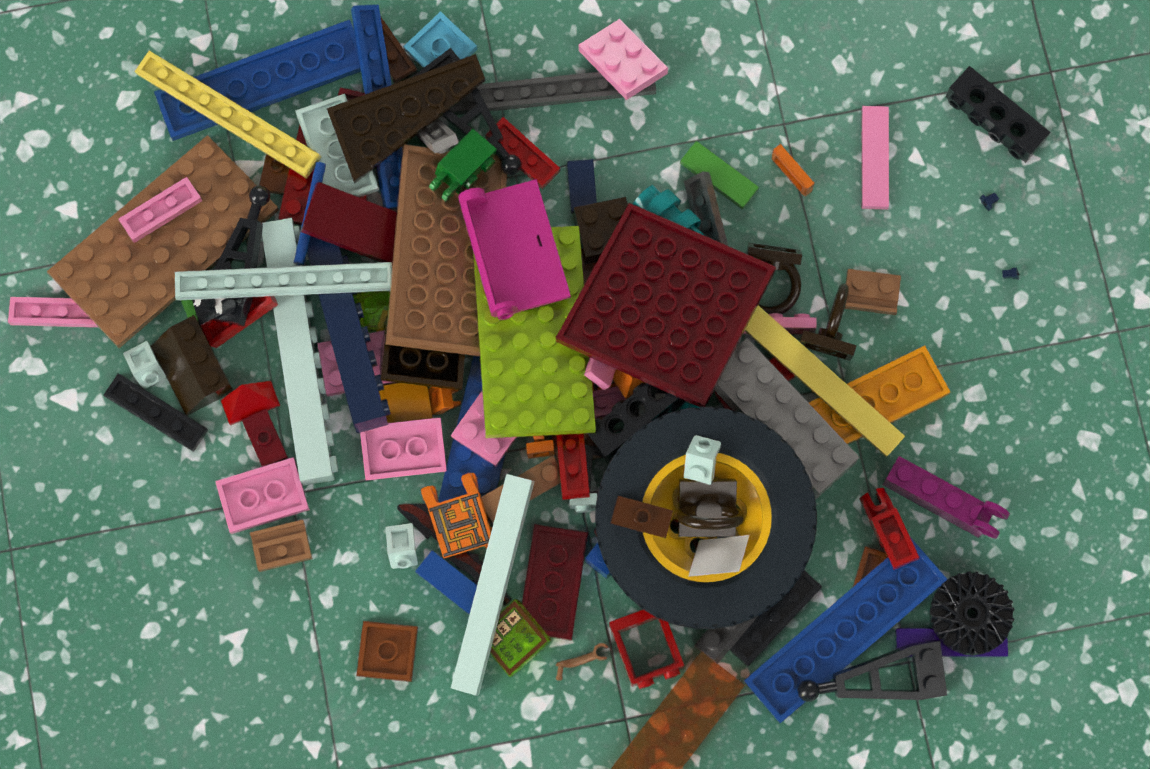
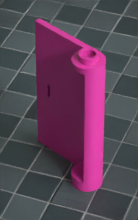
(511, 261)

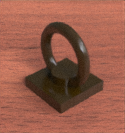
(782, 259)
(829, 339)
(708, 508)

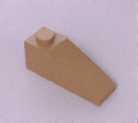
(545, 476)

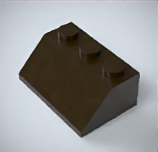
(191, 366)
(421, 366)

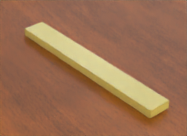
(228, 114)
(823, 382)

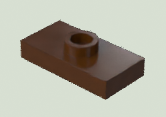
(274, 175)
(641, 517)

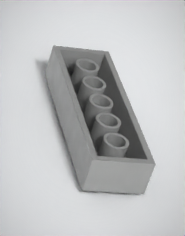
(761, 391)

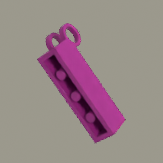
(944, 499)

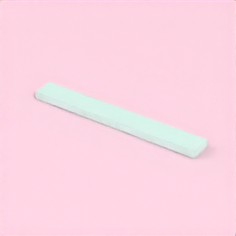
(283, 281)
(492, 584)

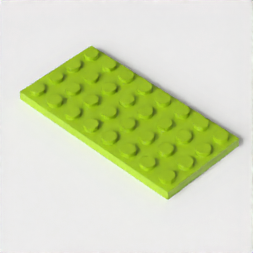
(527, 376)

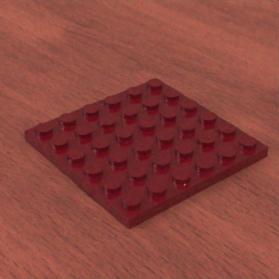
(666, 305)

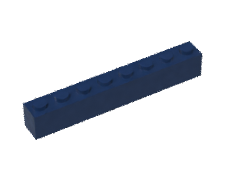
(350, 346)

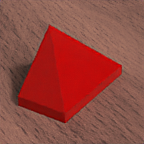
(249, 400)

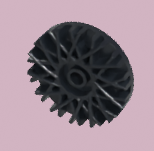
(969, 634)

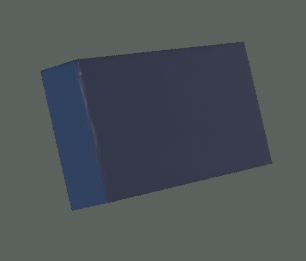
(581, 183)

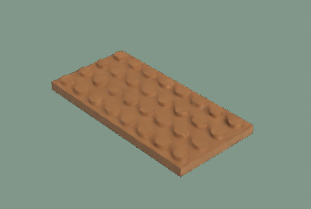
(433, 260)
(131, 283)

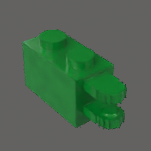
(463, 164)

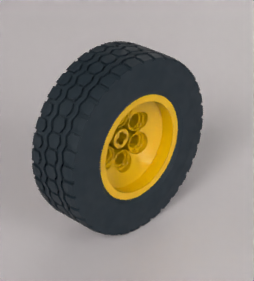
(770, 492)

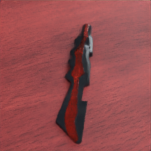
(467, 562)

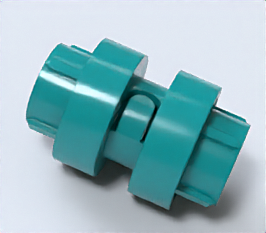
(666, 205)

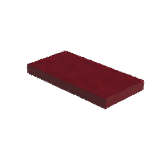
(351, 223)
(554, 578)

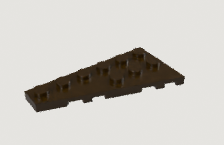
(388, 118)

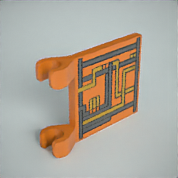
(460, 521)

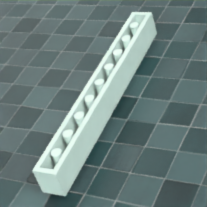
(300, 363)

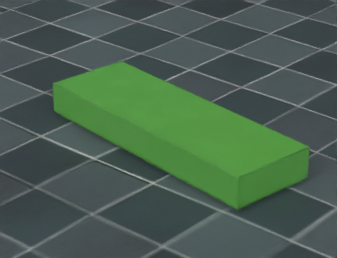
(723, 176)

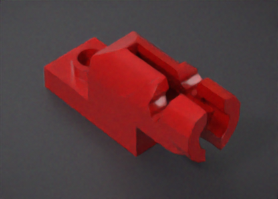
(889, 529)

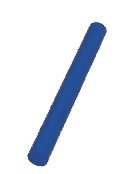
(303, 241)

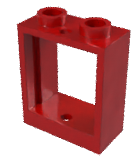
(632, 621)

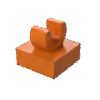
(442, 400)
(540, 448)

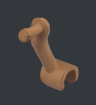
(574, 662)

